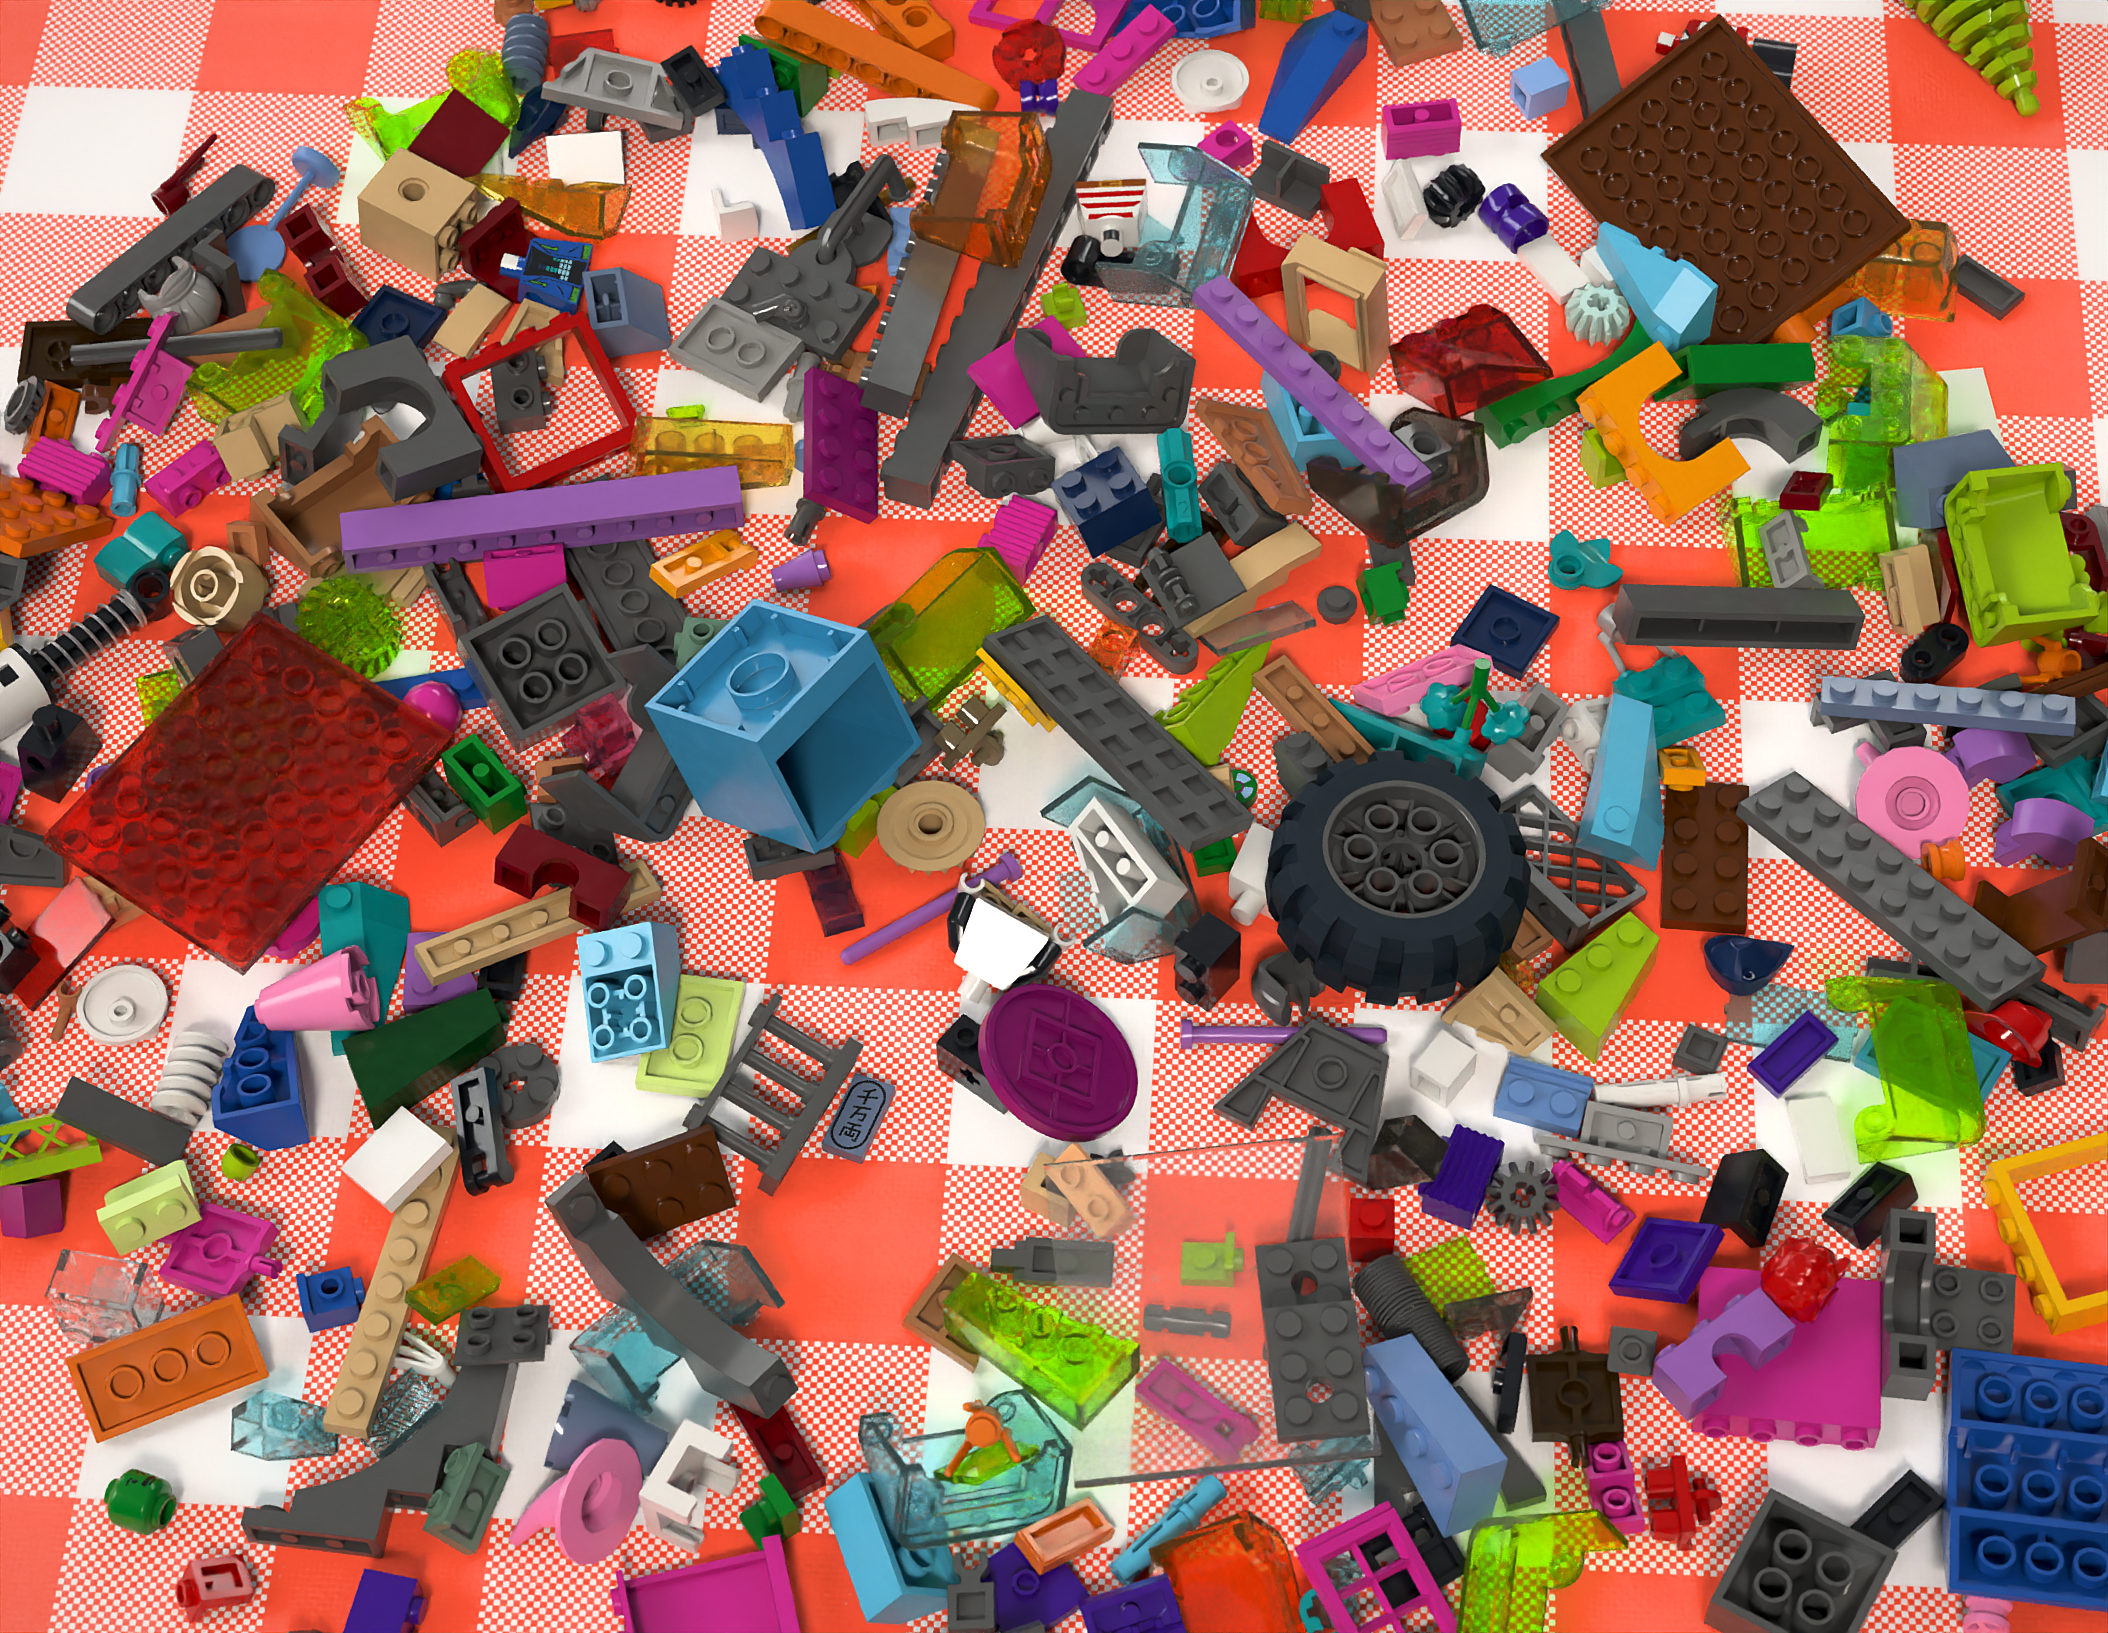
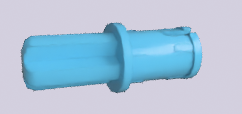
(125, 480)

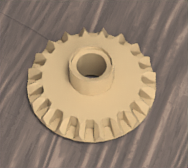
(925, 809)

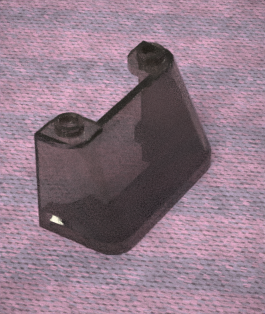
(1384, 508)

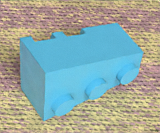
(1300, 430)

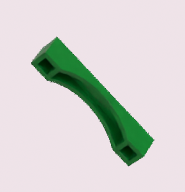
(1554, 399)

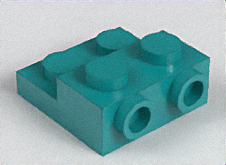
(1677, 696)

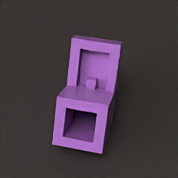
(1991, 755)
(2042, 828)

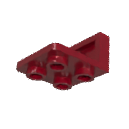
(486, 242)

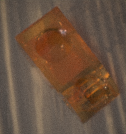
(1112, 653)

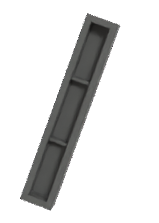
(1738, 617)

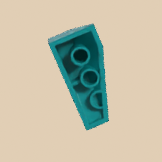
(1394, 735)

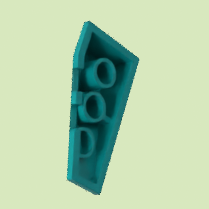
(374, 922)

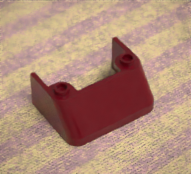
(2080, 536)

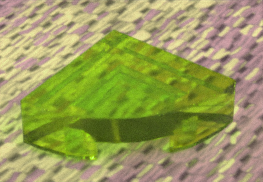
(1831, 402)

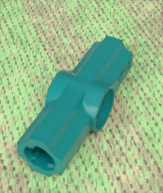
(1179, 485)

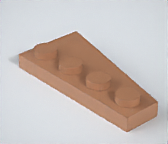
(1259, 452)

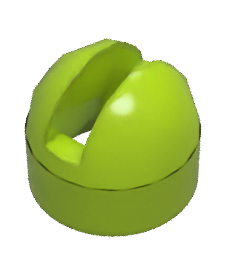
(239, 1162)

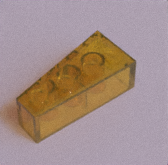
(669, 445)

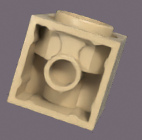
(416, 214)

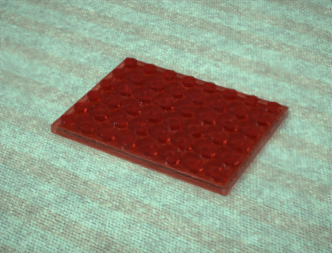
(249, 792)

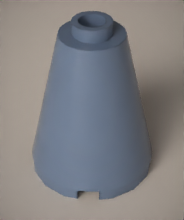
(593, 1416)

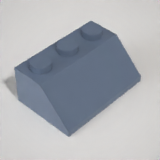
(1934, 467)

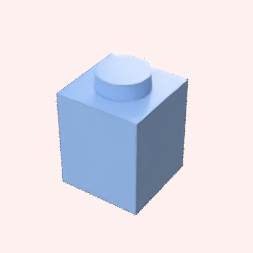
(1539, 88)

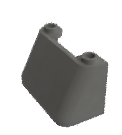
(1133, 393)

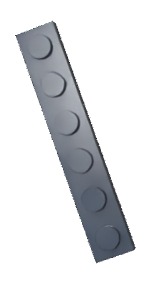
(1948, 706)

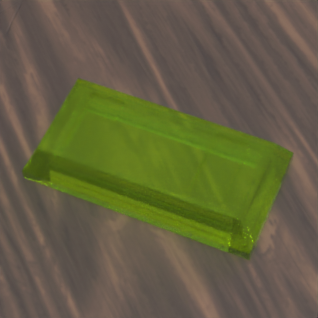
(689, 412)

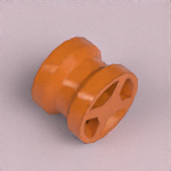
(1944, 860)

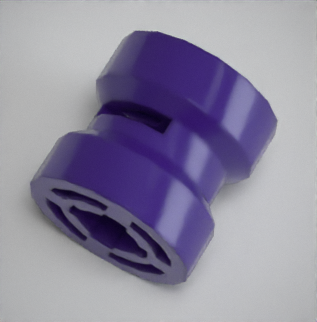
(1047, 95)

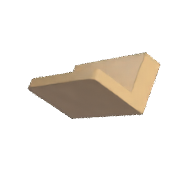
(1909, 589)

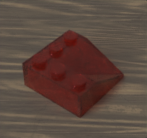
(1467, 362)

